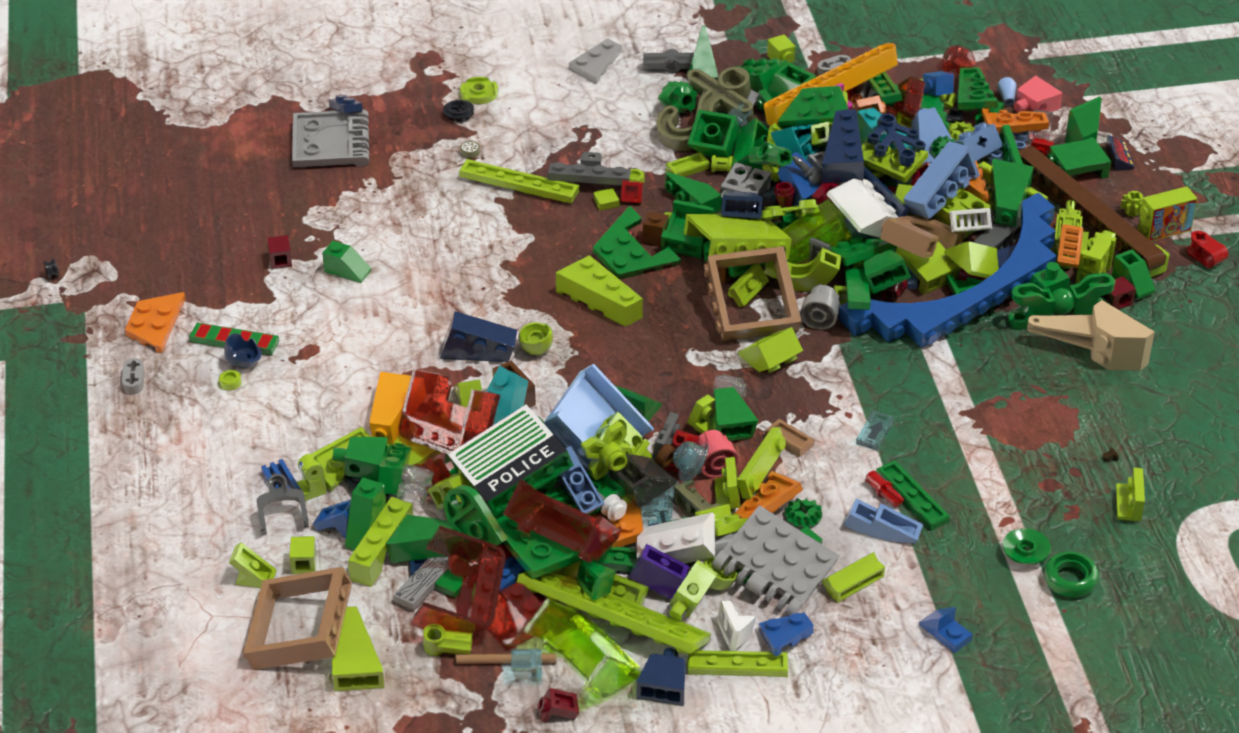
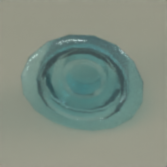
(690, 459)

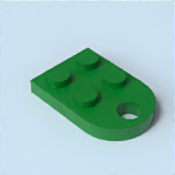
(472, 515)

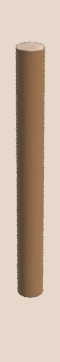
(496, 658)

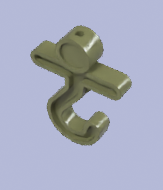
(728, 92)

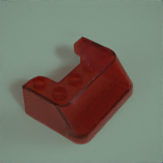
(440, 423)

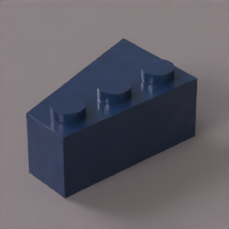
(477, 340)

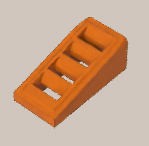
(1070, 244)

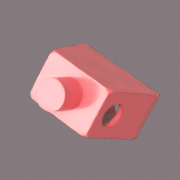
(1037, 95)

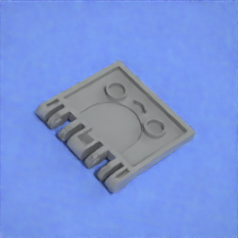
(330, 138)
(777, 559)

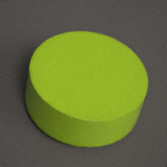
(637, 175)
(230, 380)

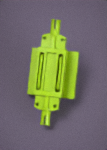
(1069, 217)

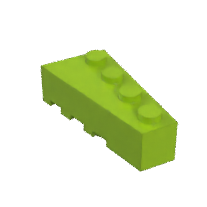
(601, 290)

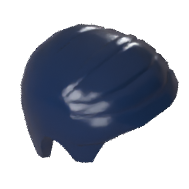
(241, 352)

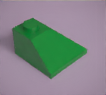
(1083, 121)

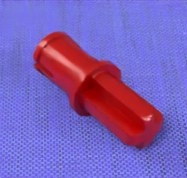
(883, 488)

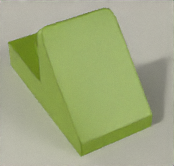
(250, 566)

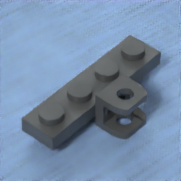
(588, 171)

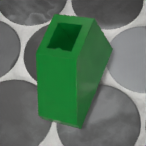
(1135, 271)

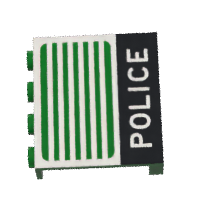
(509, 452)

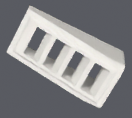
(985, 220)

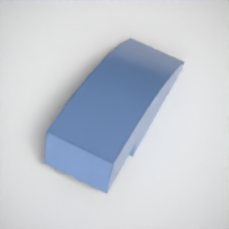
(882, 523)

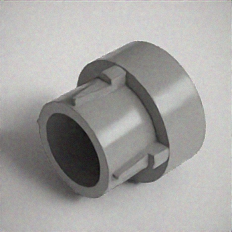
(820, 308)

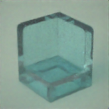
(528, 660)

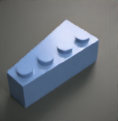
(942, 180)

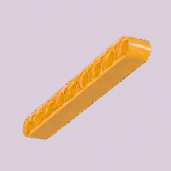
(850, 74)

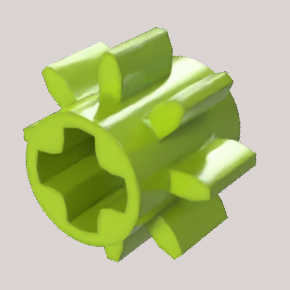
(1132, 203)

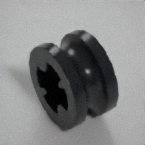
(51, 268)

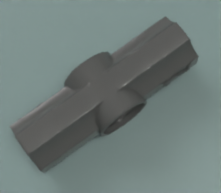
(661, 61)

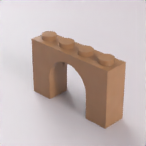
(919, 234)

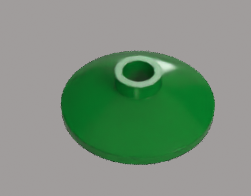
(1026, 546)

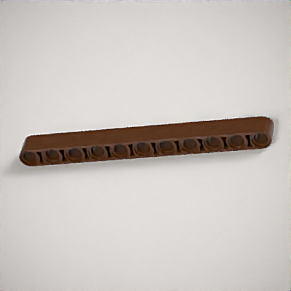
(1093, 211)

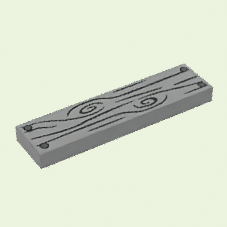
(421, 582)

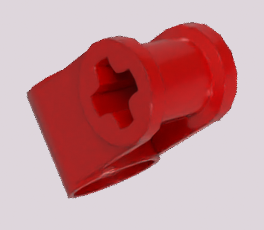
(1206, 250)

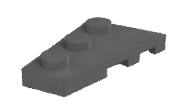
(667, 433)

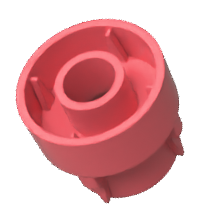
(718, 450)

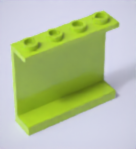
(736, 233)

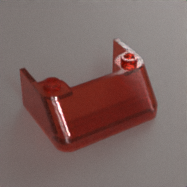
(561, 522)
(482, 570)

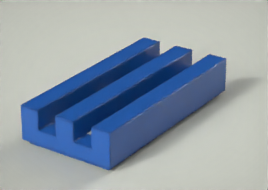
(283, 467)

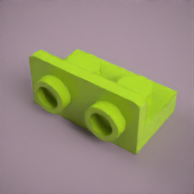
(727, 486)
(1131, 497)
(724, 520)

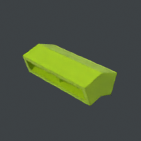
(854, 577)

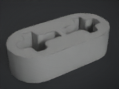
(831, 63)
(129, 376)

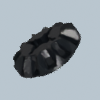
(451, 110)

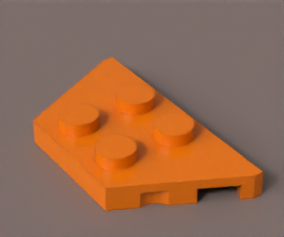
(154, 320)
(629, 524)

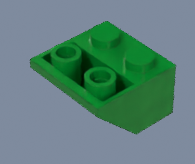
(788, 78)

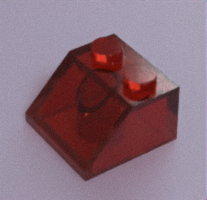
(513, 612)

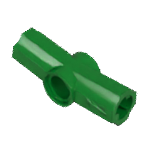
(770, 154)

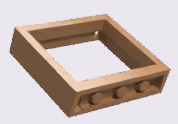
(759, 328)
(304, 649)

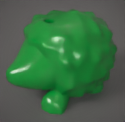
(678, 95)

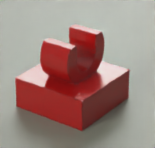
(632, 191)

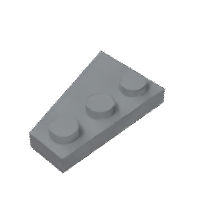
(596, 60)

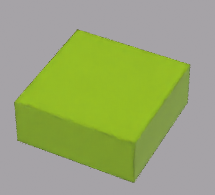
(606, 199)

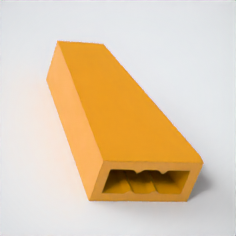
(388, 405)

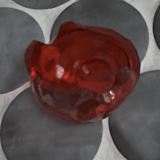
(956, 58)

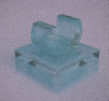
(740, 116)

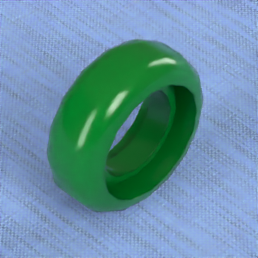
(1068, 588)

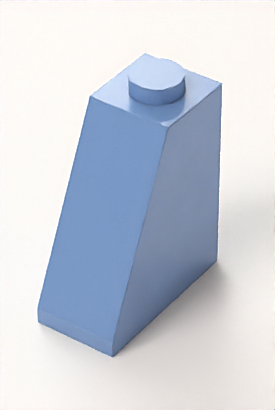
(929, 126)

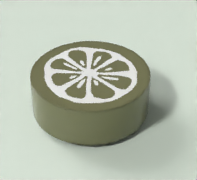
(470, 149)

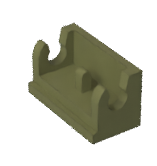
(689, 499)

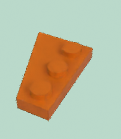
(1018, 122)

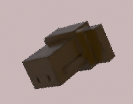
(1111, 454)

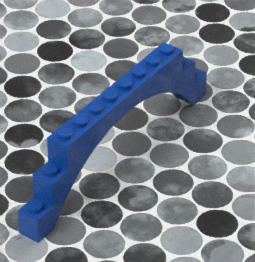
(935, 318)

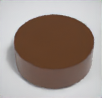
(665, 456)

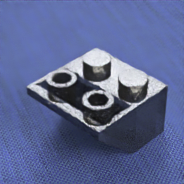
(642, 479)

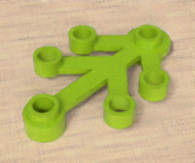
(804, 207)

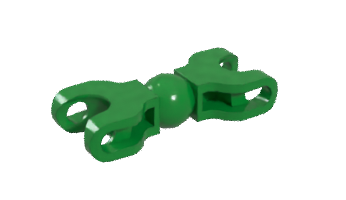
(1043, 302)

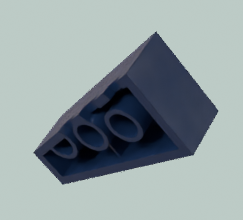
(843, 152)

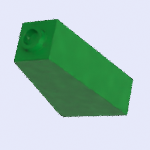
(1009, 188)

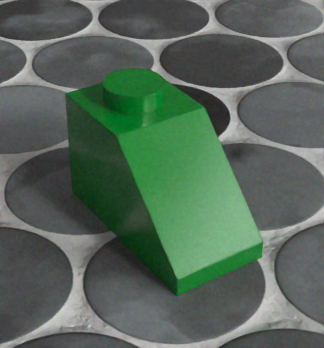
(345, 262)

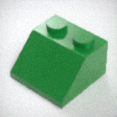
(714, 134)

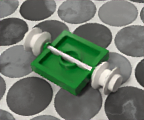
(611, 494)

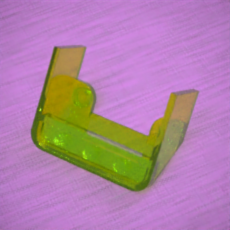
(584, 647)

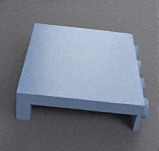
(586, 406)

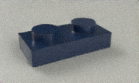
(345, 104)

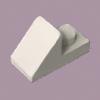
(734, 628)

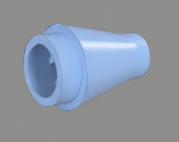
(1007, 90)

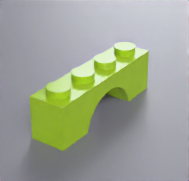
(368, 558)

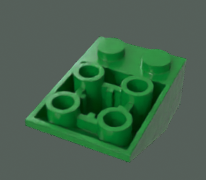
(761, 71)

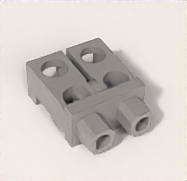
(746, 182)

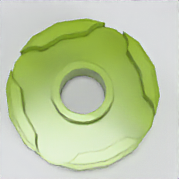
(479, 90)

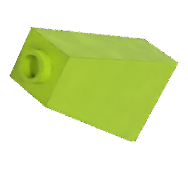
(356, 661)

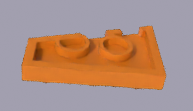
(771, 495)

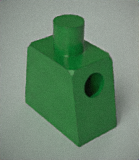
(885, 270)
(1051, 277)
(362, 456)

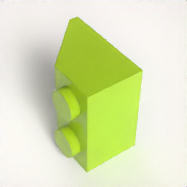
(772, 350)

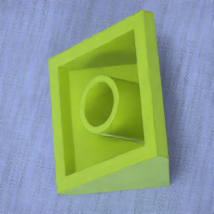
(975, 258)

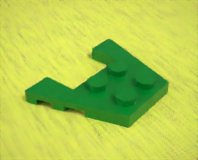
(623, 253)

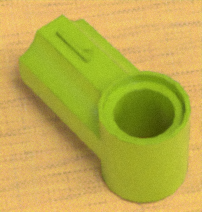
(438, 640)

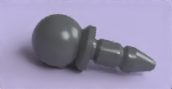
(814, 175)

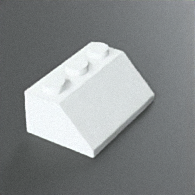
(862, 206)
(682, 539)

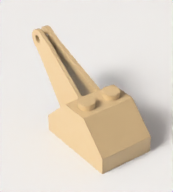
(1110, 335)

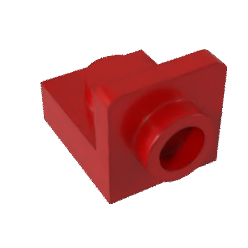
(1042, 145)

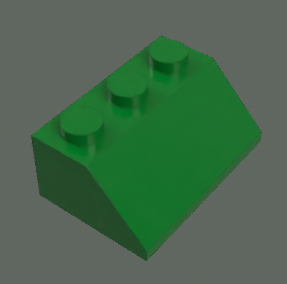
(748, 138)

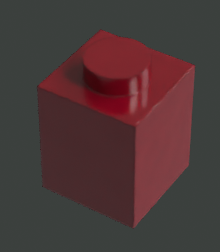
(279, 252)

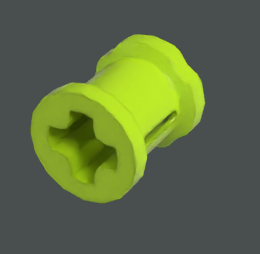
(721, 164)

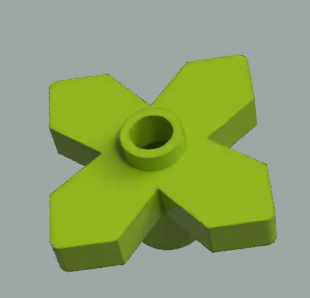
(608, 452)

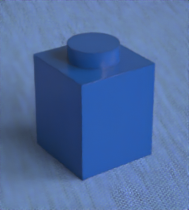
(938, 83)

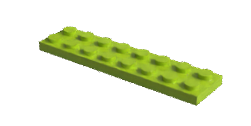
(619, 612)

